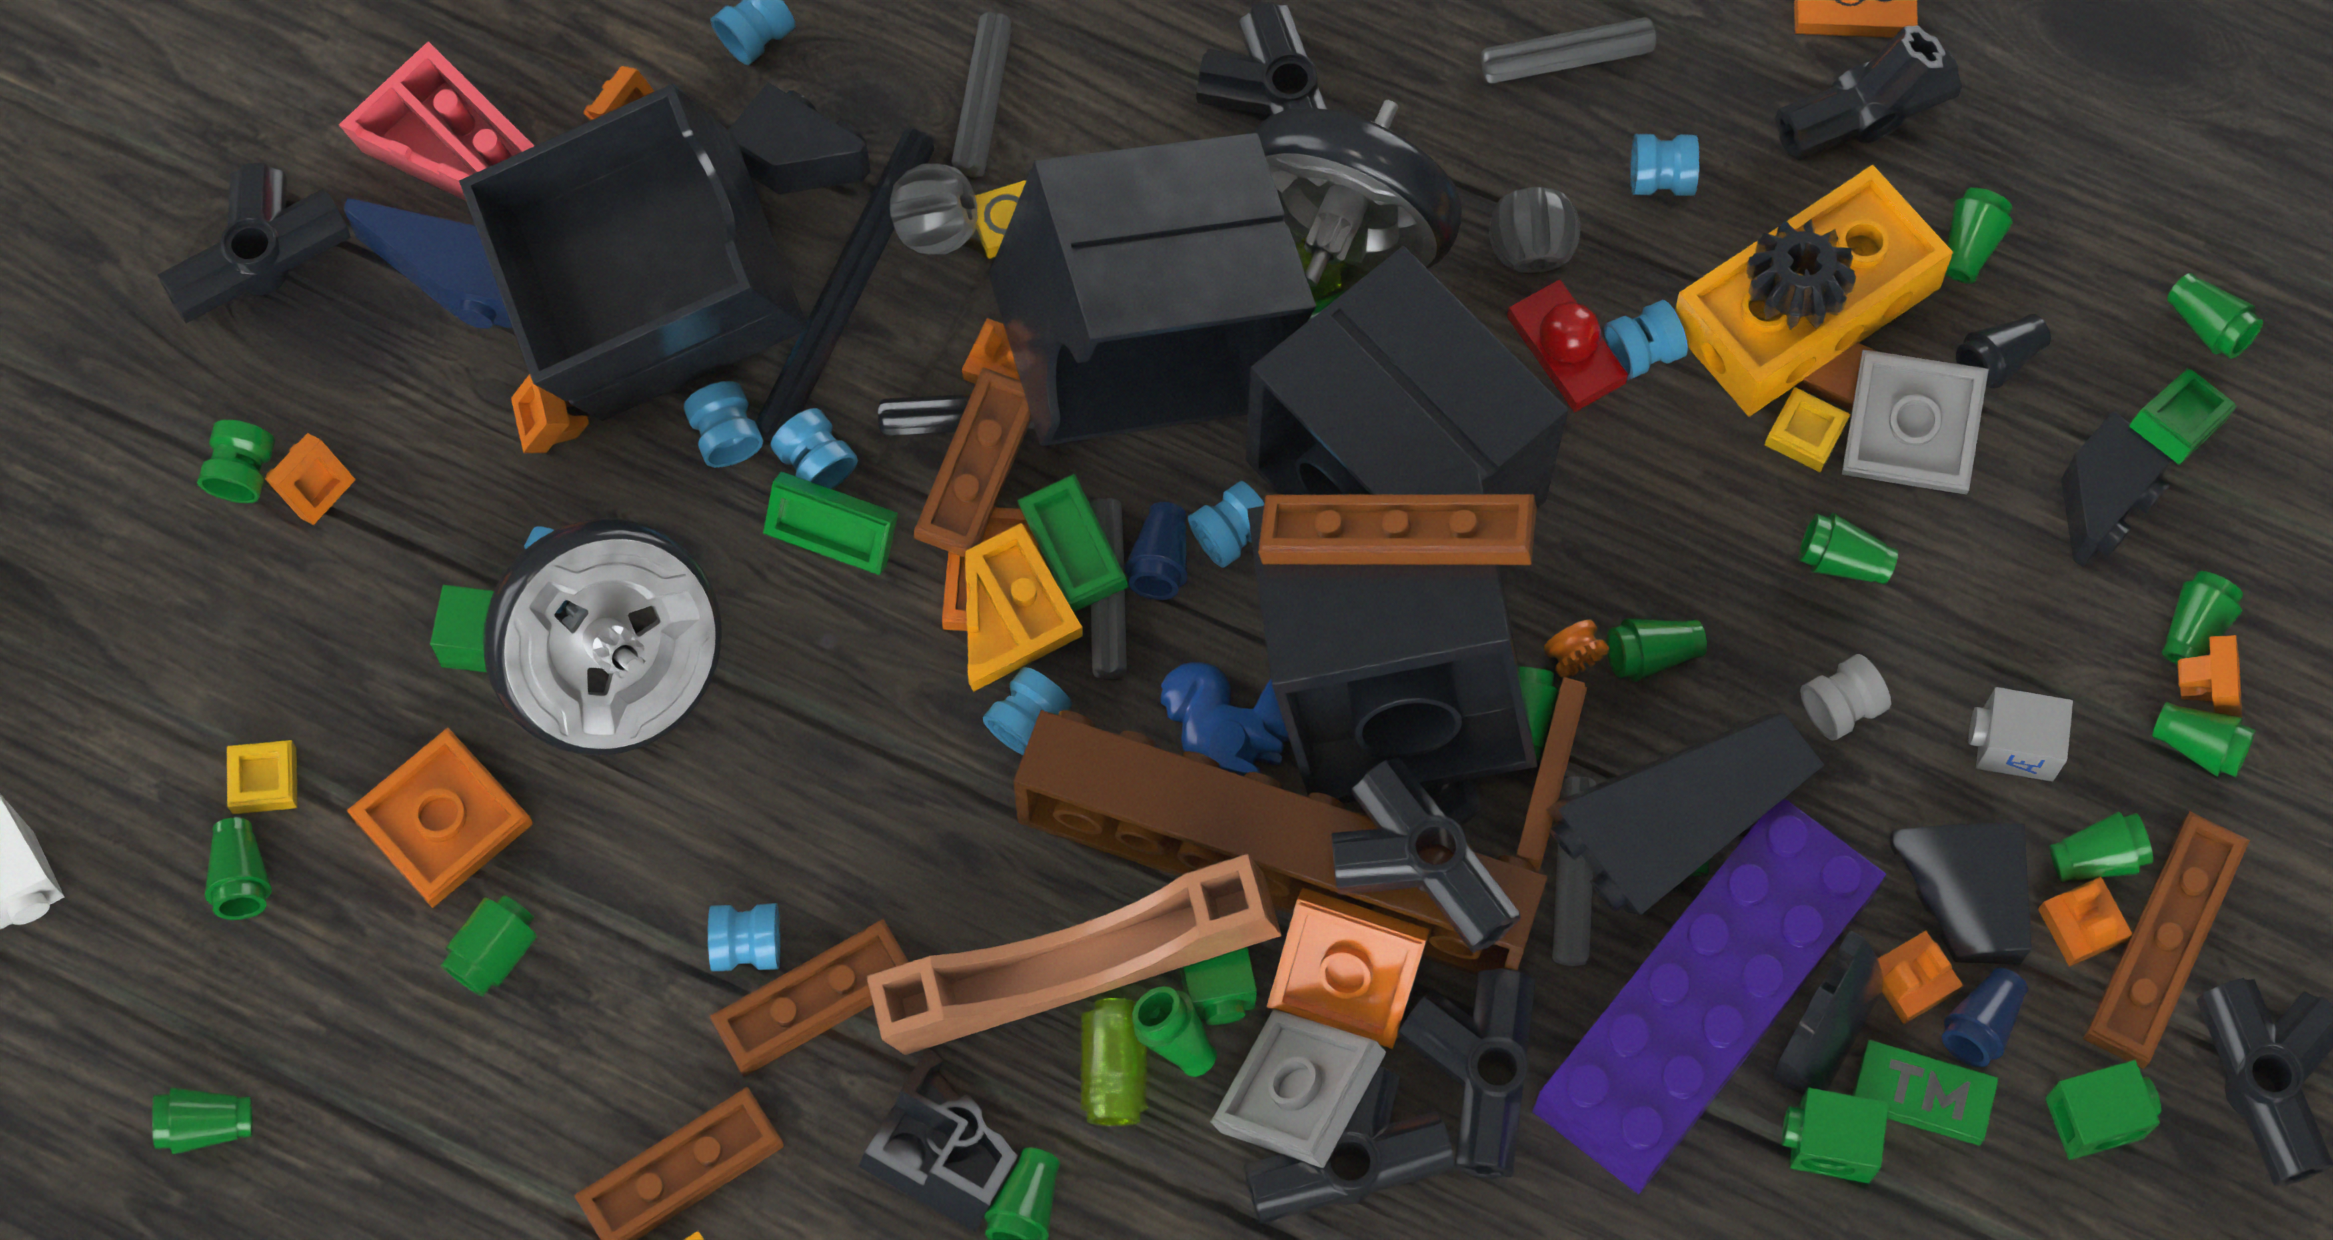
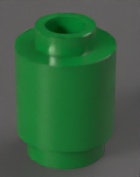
(489, 944)

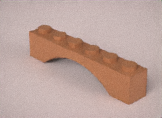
(987, 987)

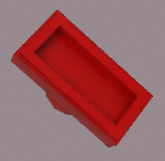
(1567, 345)

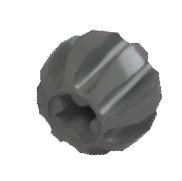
(933, 209)
(1534, 230)

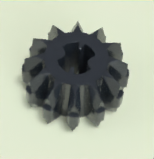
(1810, 295)

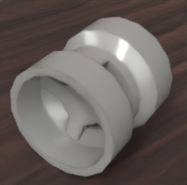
(1845, 697)

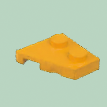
(1012, 607)

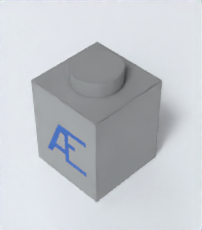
(2022, 734)

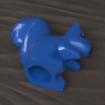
(1231, 735)

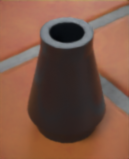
(2004, 347)

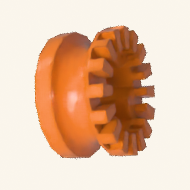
(1575, 647)

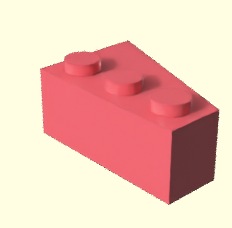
(433, 124)

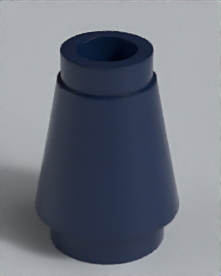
(1160, 553)
(1985, 1019)

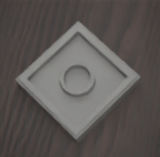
(1915, 421)
(1298, 1087)

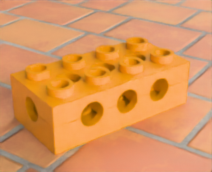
(1895, 267)

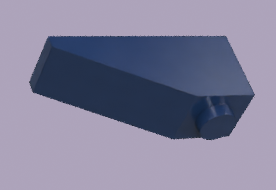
(436, 256)

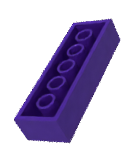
(1708, 994)

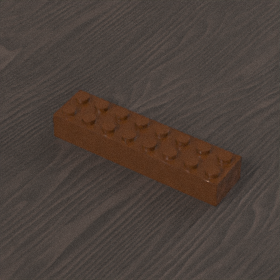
(1192, 815)

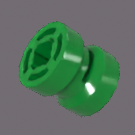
(236, 461)

